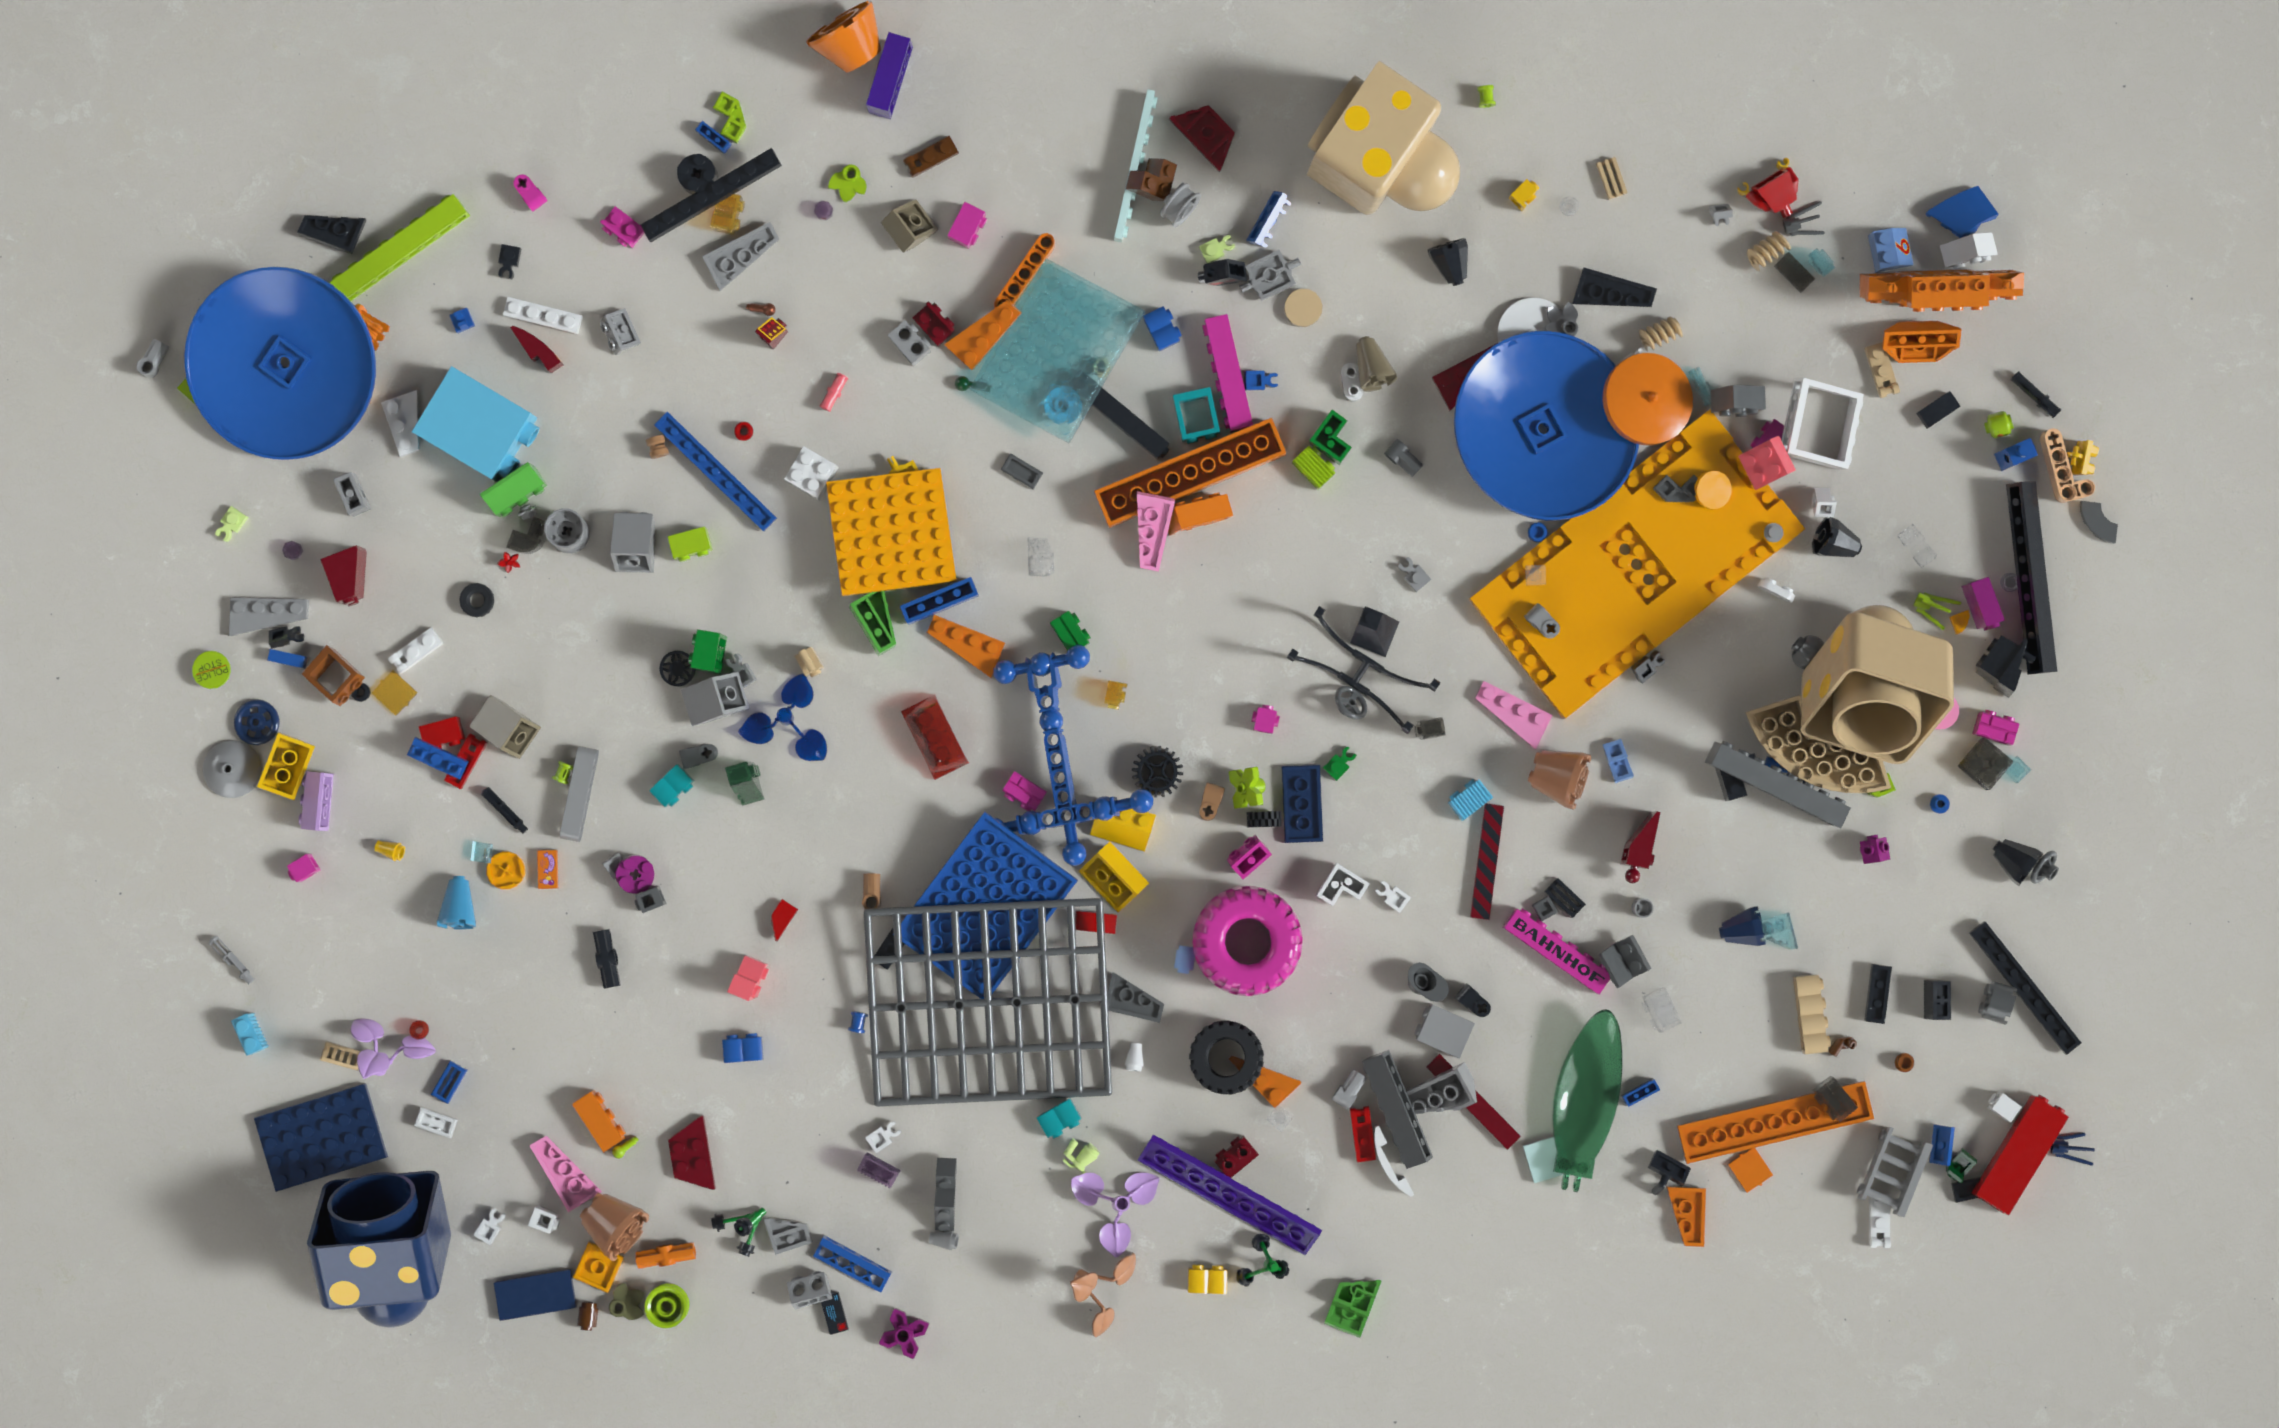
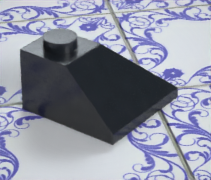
(1374, 631)

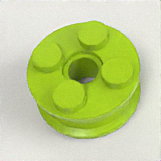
(657, 1314)

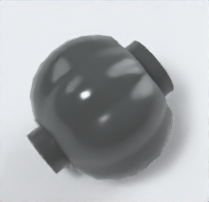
(1805, 650)

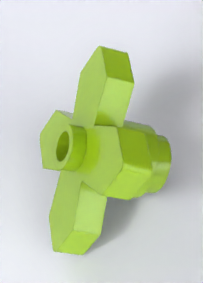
(1248, 787)

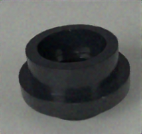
(365, 696)

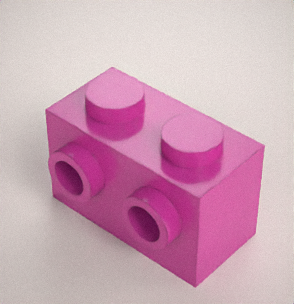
(1248, 856)

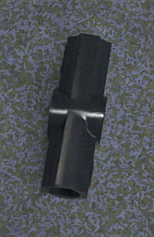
(606, 958)

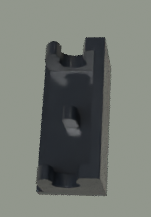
(1937, 1000)

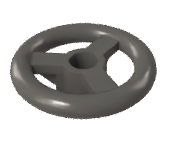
(1348, 706)
(2045, 868)

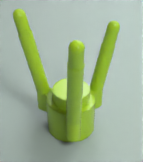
(1925, 601)

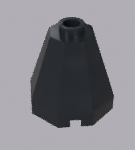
(1451, 260)
(1835, 540)
(2016, 859)

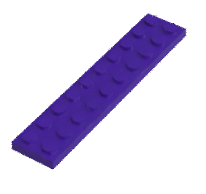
(1229, 1195)

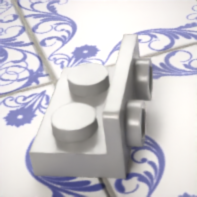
(619, 331)

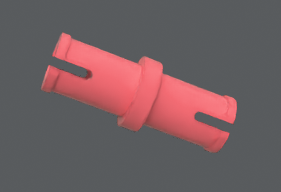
(833, 392)

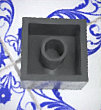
(1738, 400)

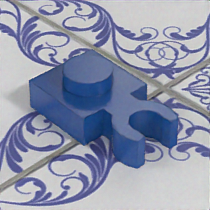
(1257, 380)

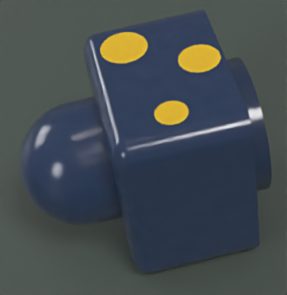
(380, 1244)

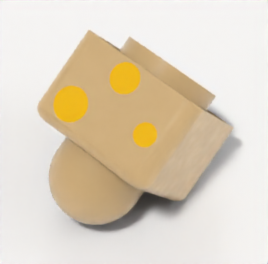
(1383, 145)
(1877, 686)

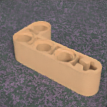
(2063, 465)

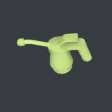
(1086, 1156)

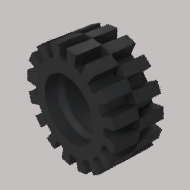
(1264, 819)

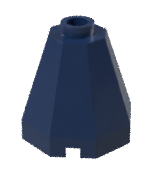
(1744, 928)

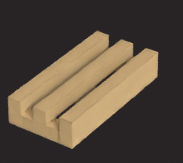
(1618, 174)

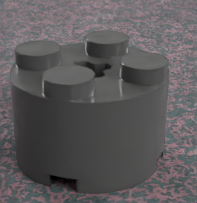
(1998, 1002)

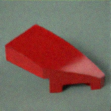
(782, 917)

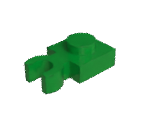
(1337, 765)

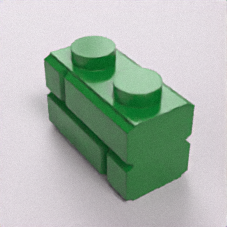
(1068, 630)

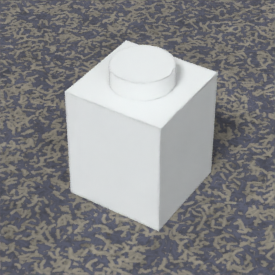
(2003, 1106)

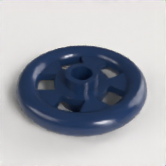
(272, 724)

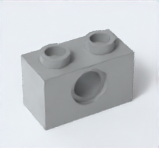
(352, 494)

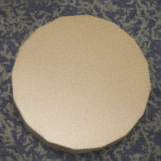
(1303, 307)

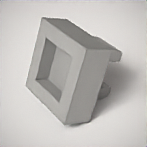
(1721, 211)

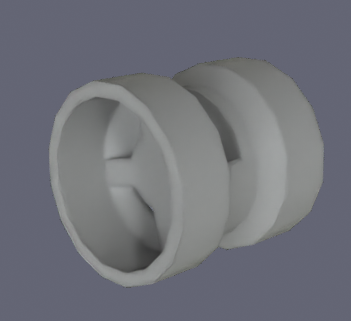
(1642, 908)

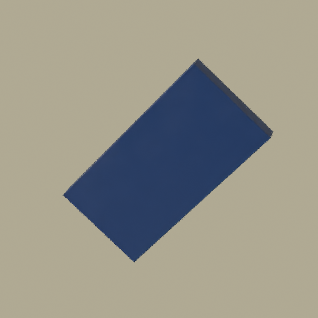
(1302, 804)
(535, 1295)

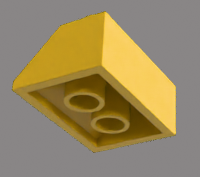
(286, 766)
(1127, 829)
(1113, 877)

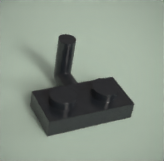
(1669, 1169)

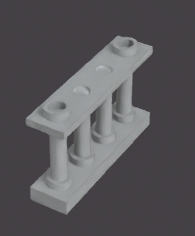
(1913, 1169)

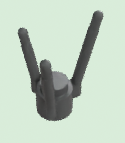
(1792, 224)

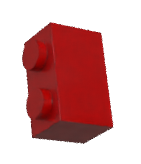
(443, 732)

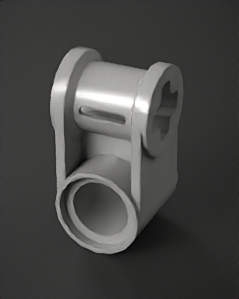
(1539, 618)

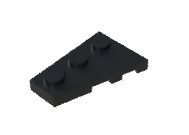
(335, 232)

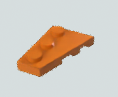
(1689, 1212)

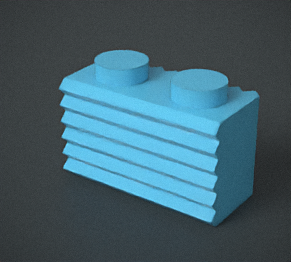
(1469, 799)
(249, 1034)

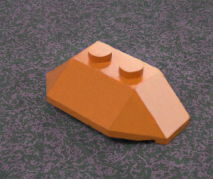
(1921, 341)

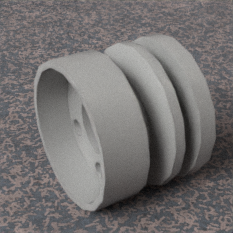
(556, 528)

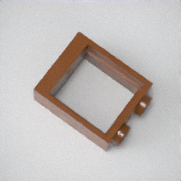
(319, 666)

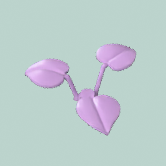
(377, 1063)
(1141, 1189)

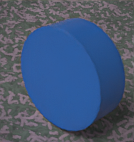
(1537, 532)

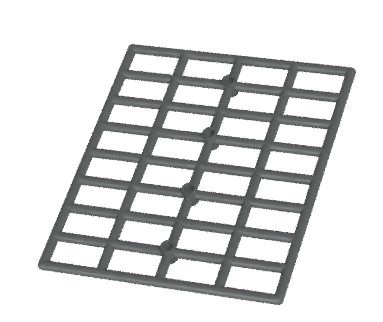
(1016, 1001)

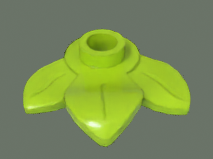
(846, 185)

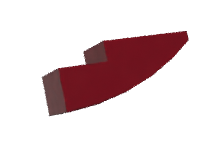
(537, 349)

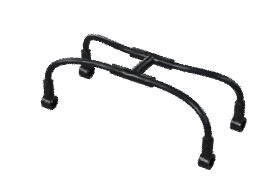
(1366, 662)

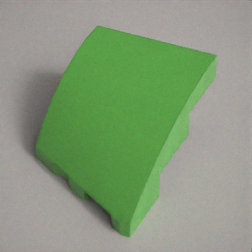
(1352, 1306)

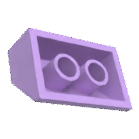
(316, 801)

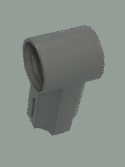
(1400, 455)

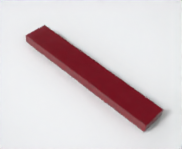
(1481, 1109)

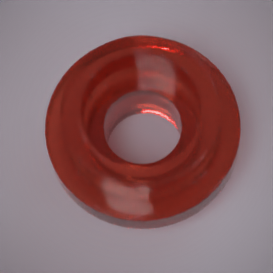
(419, 1024)

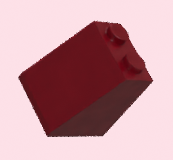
(346, 574)

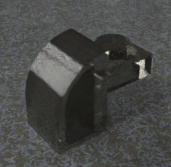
(528, 542)

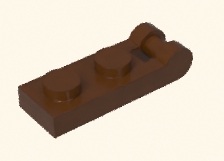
(931, 156)

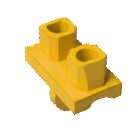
(2081, 456)

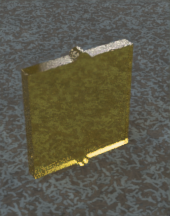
(394, 692)

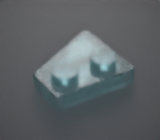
(1780, 931)

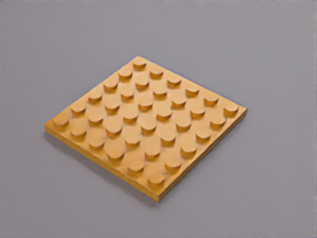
(891, 531)

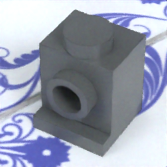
(658, 900)

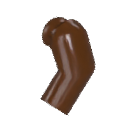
(1842, 1043)

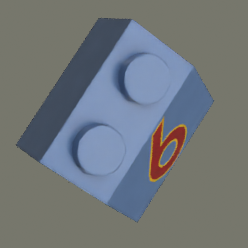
(1890, 249)

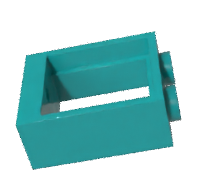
(1192, 396)

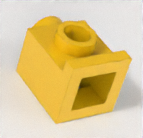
(1524, 194)

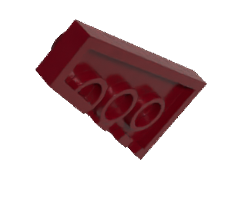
(1450, 380)

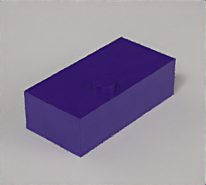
(889, 75)

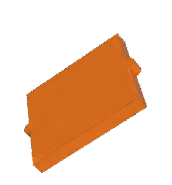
(1750, 1169)

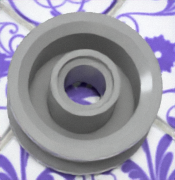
(1180, 204)

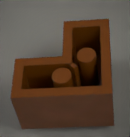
(1155, 181)

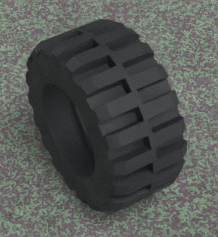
(1200, 1057)

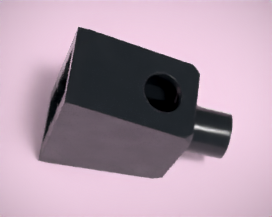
(1223, 272)

